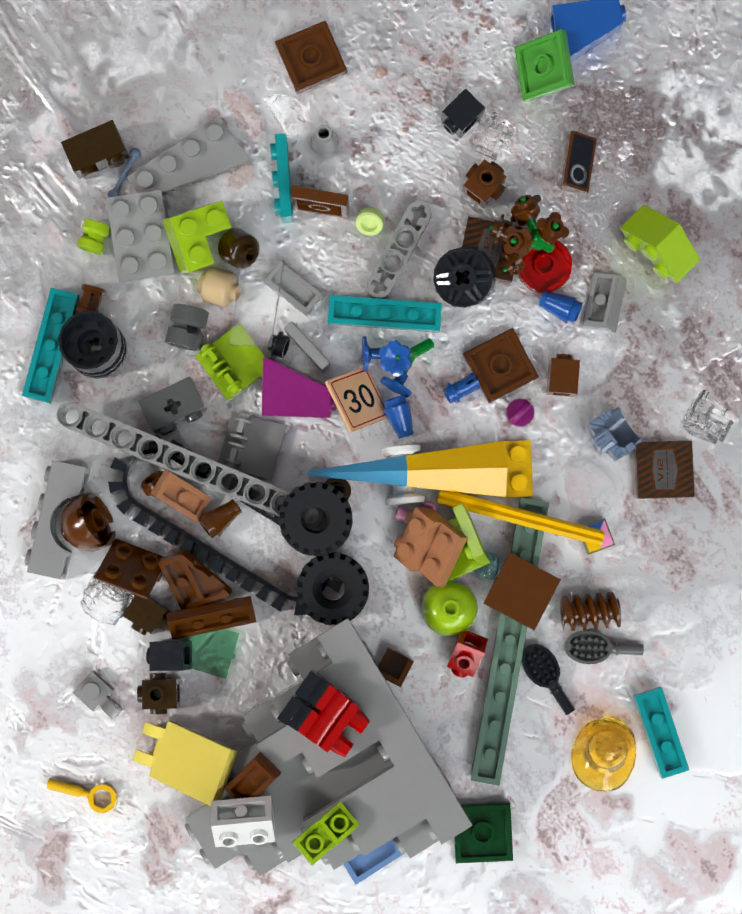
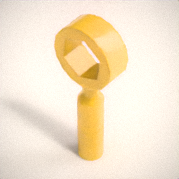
(78, 791)

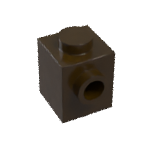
(146, 615)

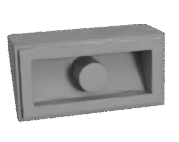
(604, 301)

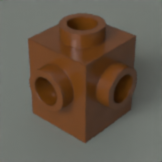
(480, 191)

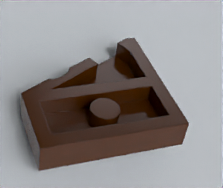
(191, 580)

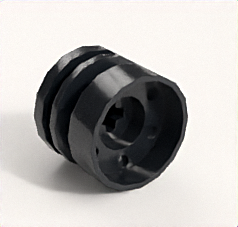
(481, 277)
(91, 329)

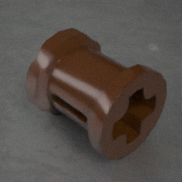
(88, 291)

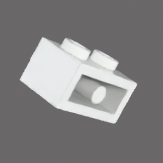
(243, 821)

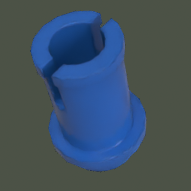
(461, 388)

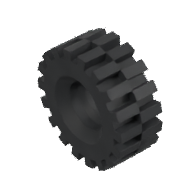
(319, 496)
(310, 588)

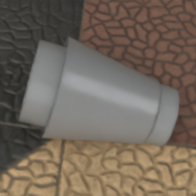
(327, 145)

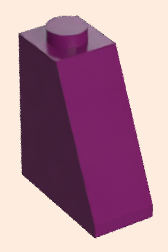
(293, 393)

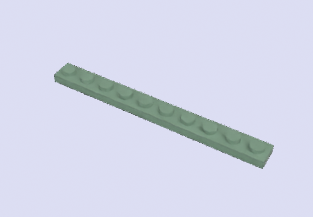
(505, 665)

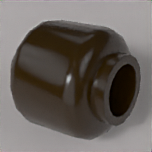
(238, 248)

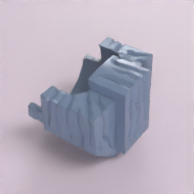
(612, 434)

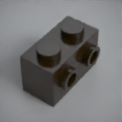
(95, 150)

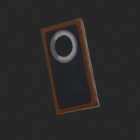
(578, 162)

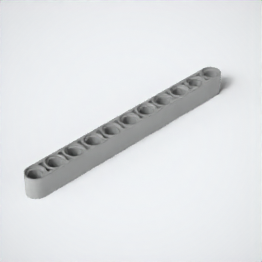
(163, 460)

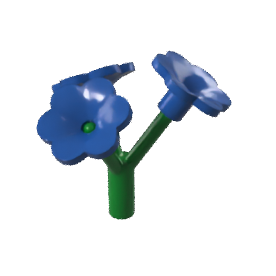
(396, 359)

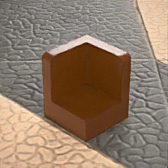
(395, 666)

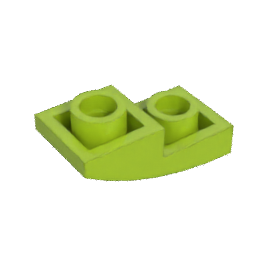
(325, 833)

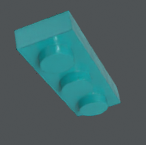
(281, 178)
(661, 732)

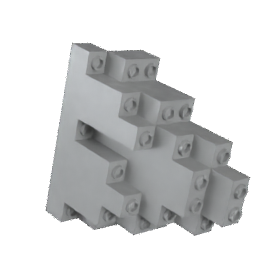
(382, 781)

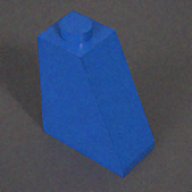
(587, 23)

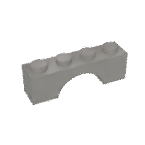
(48, 554)

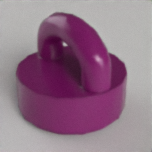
(519, 412)

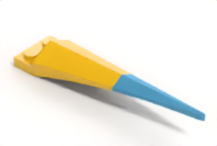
(485, 469)

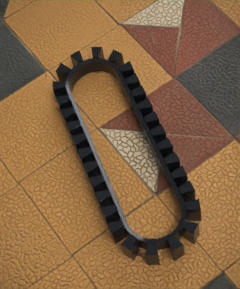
(204, 554)

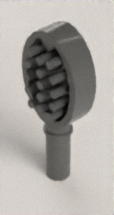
(594, 647)

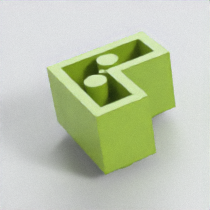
(189, 231)
(661, 242)

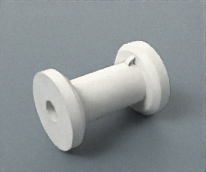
(402, 494)

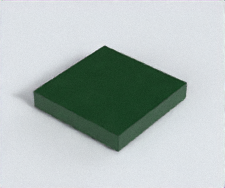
(488, 837)

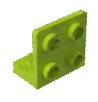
(473, 553)

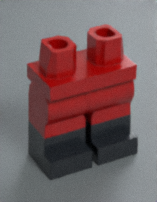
(328, 723)

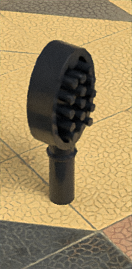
(544, 671)

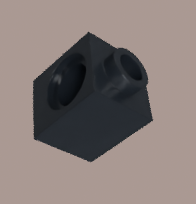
(462, 114)
(169, 655)

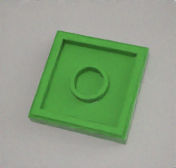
(544, 65)

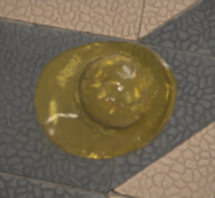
(604, 754)

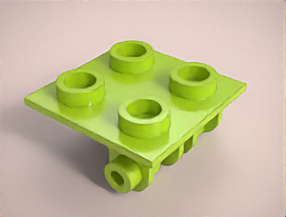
(231, 365)

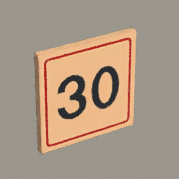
(357, 399)

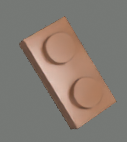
(180, 495)

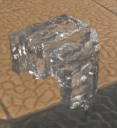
(706, 419)
(105, 602)

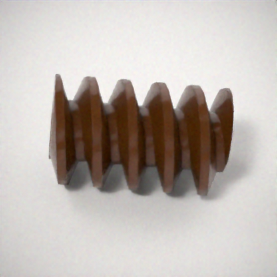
(590, 610)

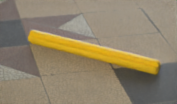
(523, 517)

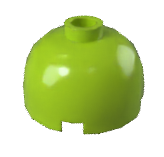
(449, 608)

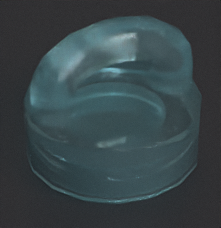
(491, 570)

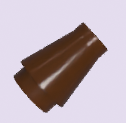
(219, 518)

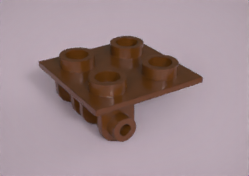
(130, 568)

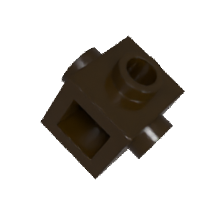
(169, 693)

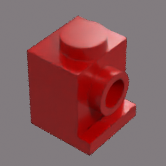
(467, 654)

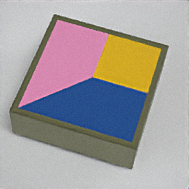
(608, 539)

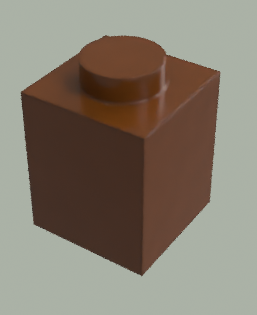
(563, 376)

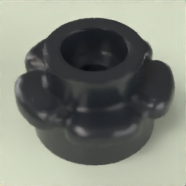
(279, 345)

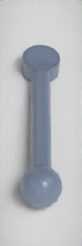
(135, 154)

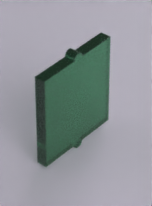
(213, 651)

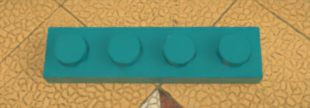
(384, 313)
(46, 356)

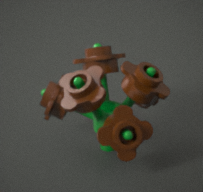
(538, 236)

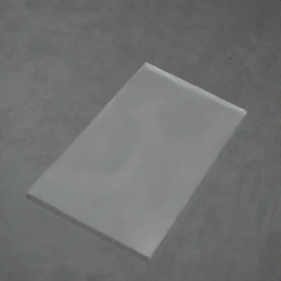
(257, 304)

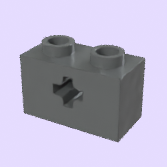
(157, 404)

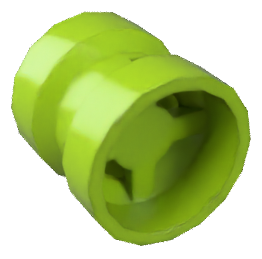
(93, 236)

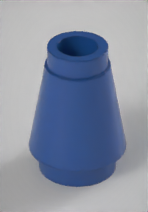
(561, 306)
(399, 415)

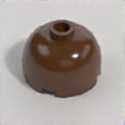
(86, 524)

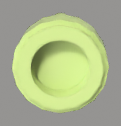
(369, 221)

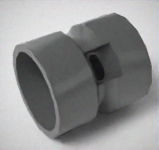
(186, 317)

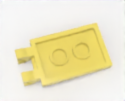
(187, 761)

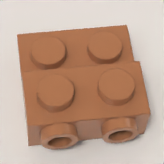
(429, 545)

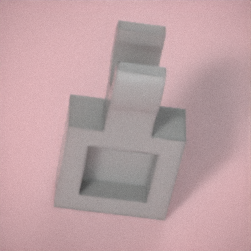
(95, 693)

